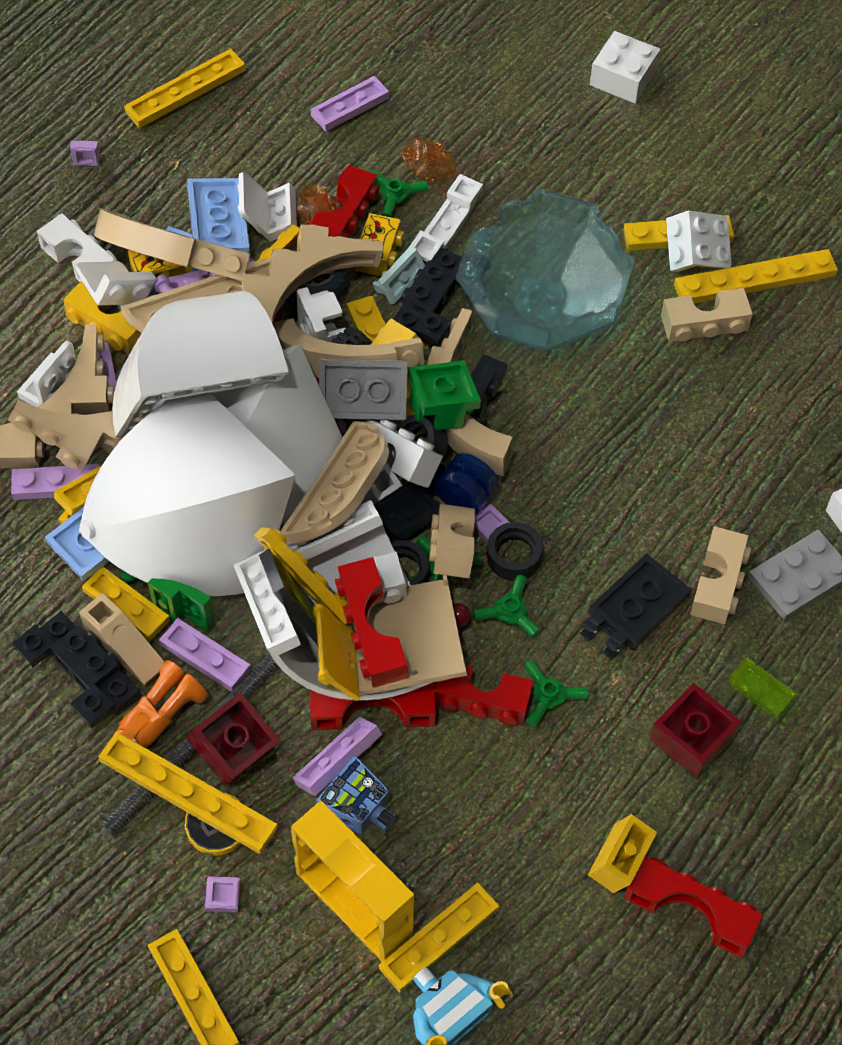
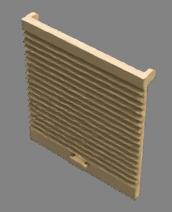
(426, 633)

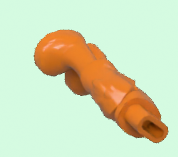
(144, 722)

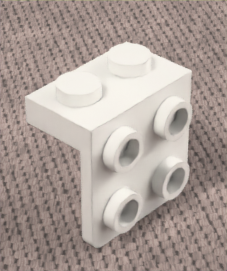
(267, 211)
(698, 241)
(113, 284)
(48, 376)

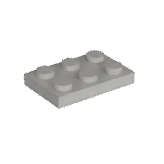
(364, 388)
(799, 574)

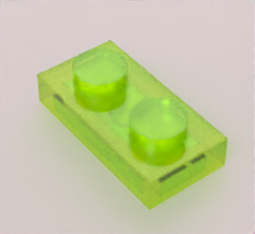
(761, 688)

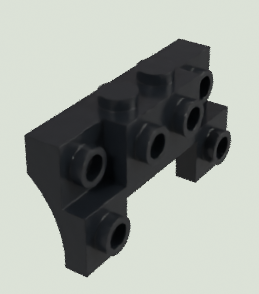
(429, 296)
(85, 662)

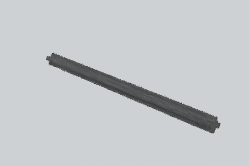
(186, 749)

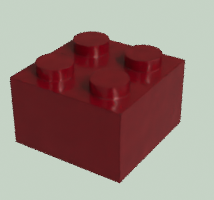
(695, 730)
(232, 739)

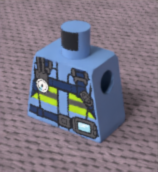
(358, 798)

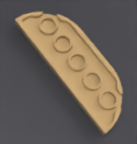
(141, 311)
(339, 484)

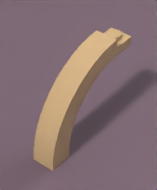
(316, 349)

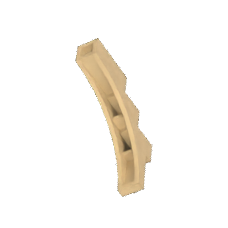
(314, 256)
(83, 392)
(72, 433)

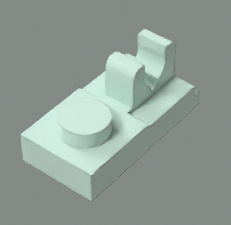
(399, 275)

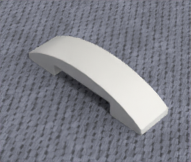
(449, 219)

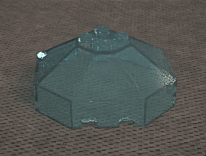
(546, 271)

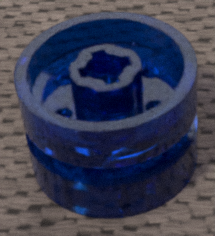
(467, 482)

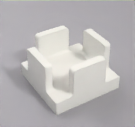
(315, 310)

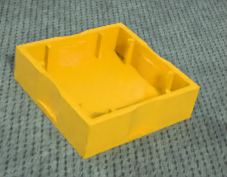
(352, 881)

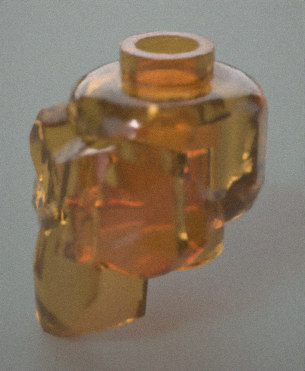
(428, 159)
(314, 200)

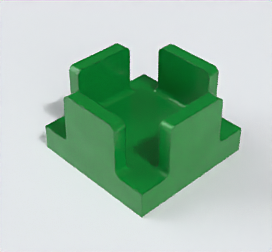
(443, 391)

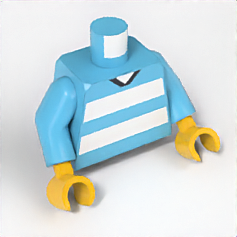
(453, 1005)

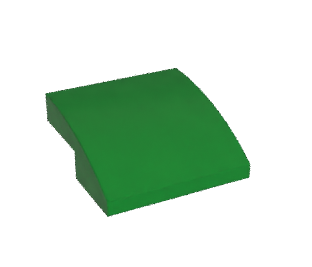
(183, 602)

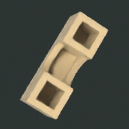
(685, 321)
(452, 541)
(715, 596)

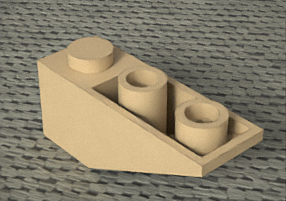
(121, 638)

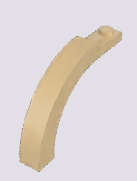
(170, 246)
(472, 437)

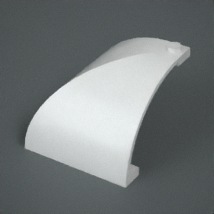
(197, 350)
(289, 421)
(186, 496)
(283, 636)

